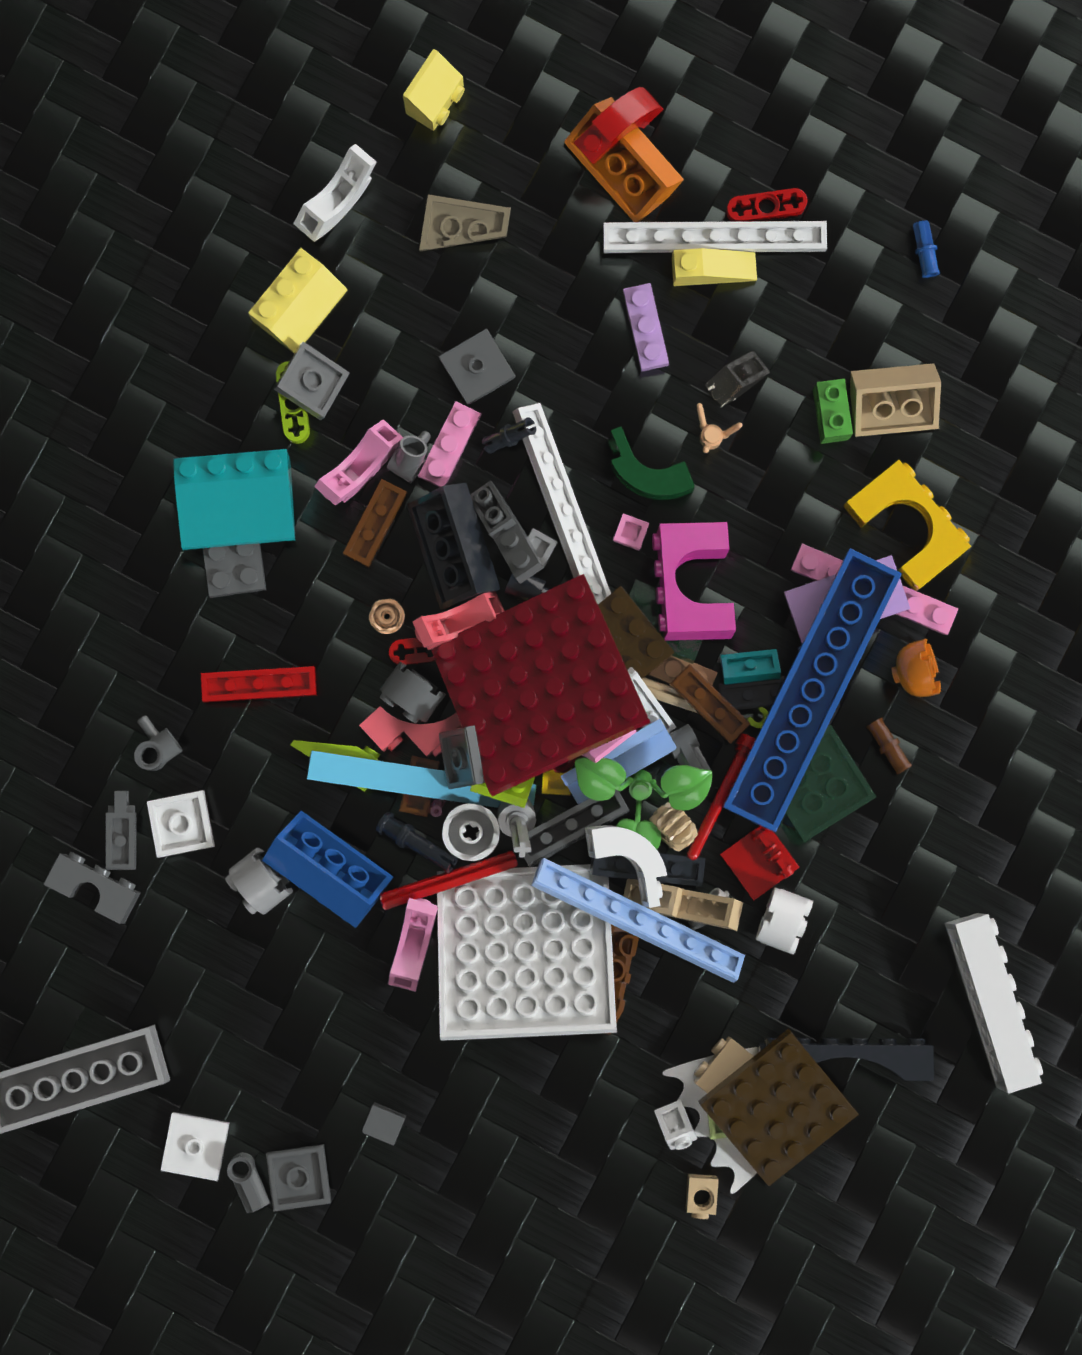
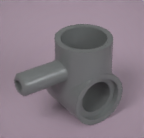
(409, 456)
(162, 742)

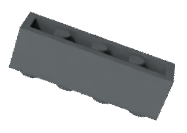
(570, 826)

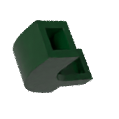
(644, 481)

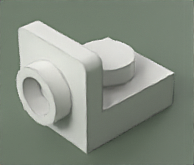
(675, 1125)

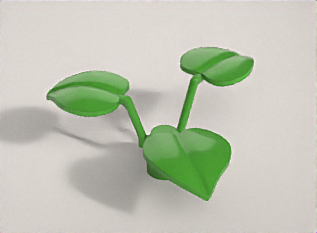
(681, 783)

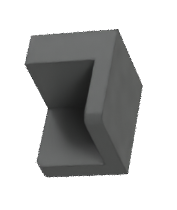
(384, 1123)

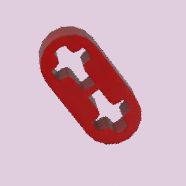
(410, 659)

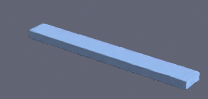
(638, 920)

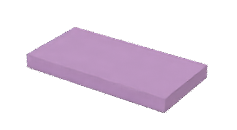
(807, 599)

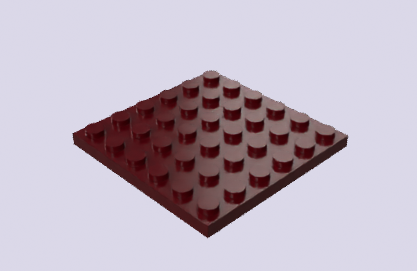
(540, 684)

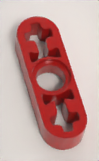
(788, 210)

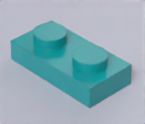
(750, 666)

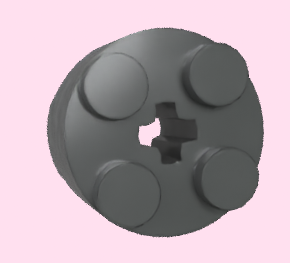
(411, 693)

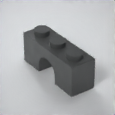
(116, 897)

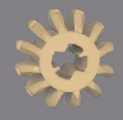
(674, 826)

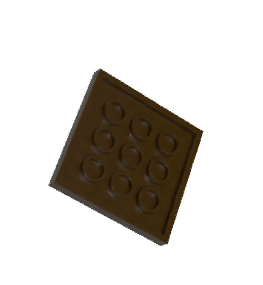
(778, 1107)

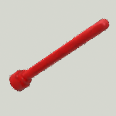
(743, 747)

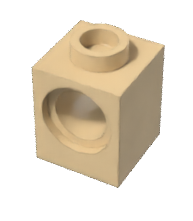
(701, 1182)

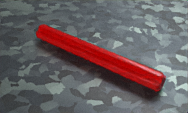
(448, 880)

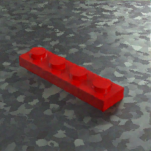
(258, 684)

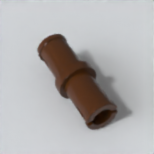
(889, 746)

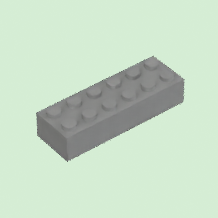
(81, 1078)

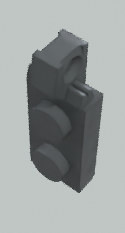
(121, 833)

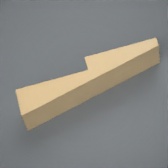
(692, 905)

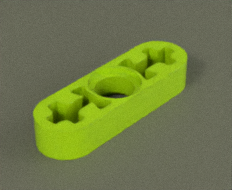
(288, 423)

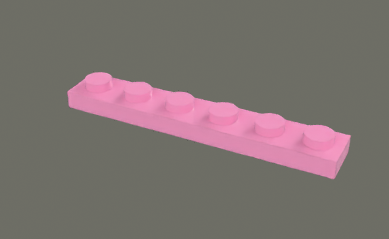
(923, 609)

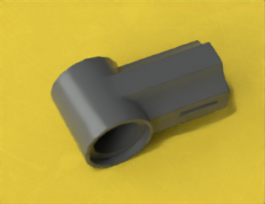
(687, 748)
(248, 1185)

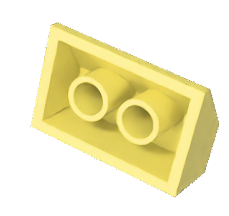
(297, 301)

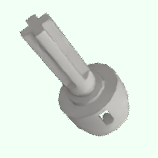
(517, 823)

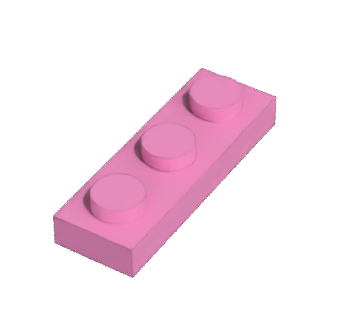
(449, 445)

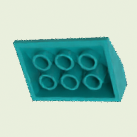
(234, 499)

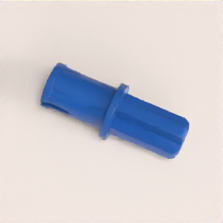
(925, 249)

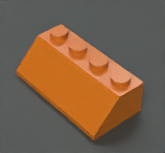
(631, 170)

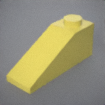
(712, 266)

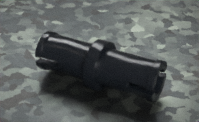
(509, 435)

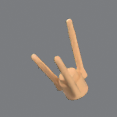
(712, 434)

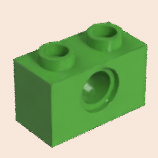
(832, 411)

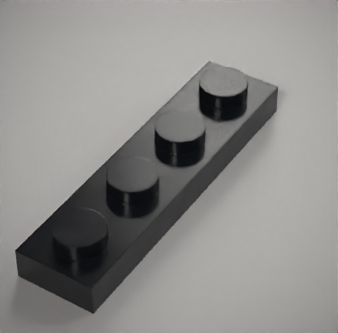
(678, 868)

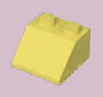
(433, 91)

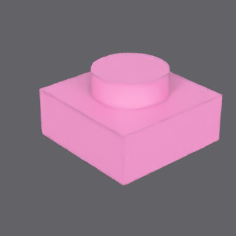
(631, 532)

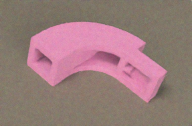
(361, 464)
(413, 944)

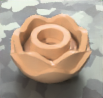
(385, 607)

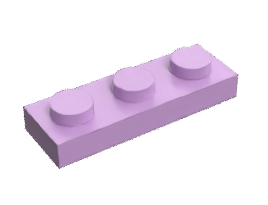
(645, 327)

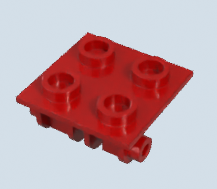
(759, 861)

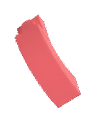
(445, 626)

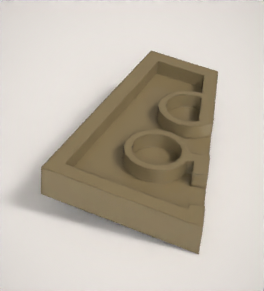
(461, 222)

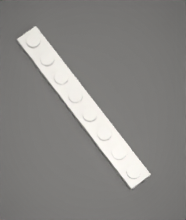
(733, 236)
(562, 501)

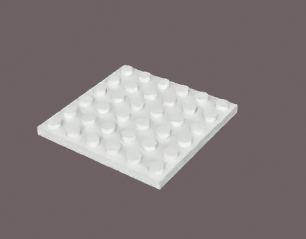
(522, 961)

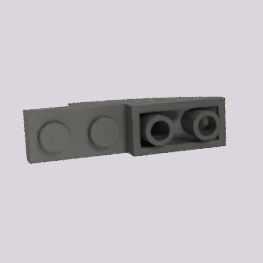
(506, 532)

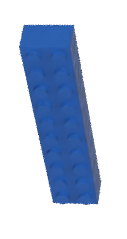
(812, 690)

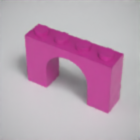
(680, 616)

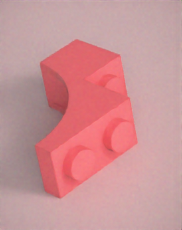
(387, 731)

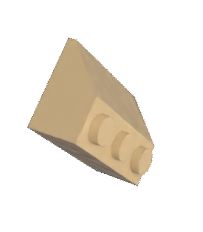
(895, 399)

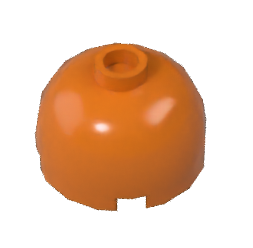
(917, 669)

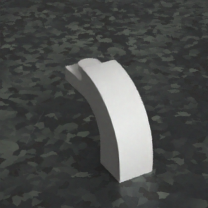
(338, 197)
(613, 841)

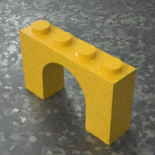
(899, 486)

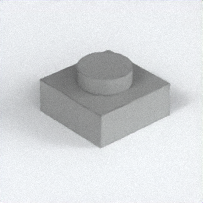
(543, 545)

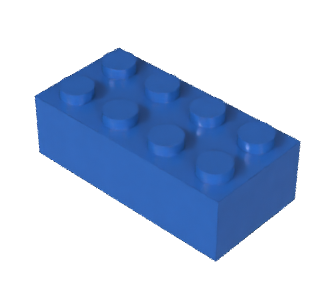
(327, 868)

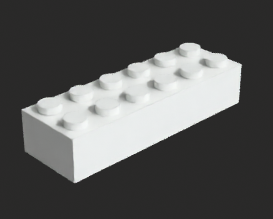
(994, 1002)

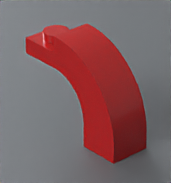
(621, 117)

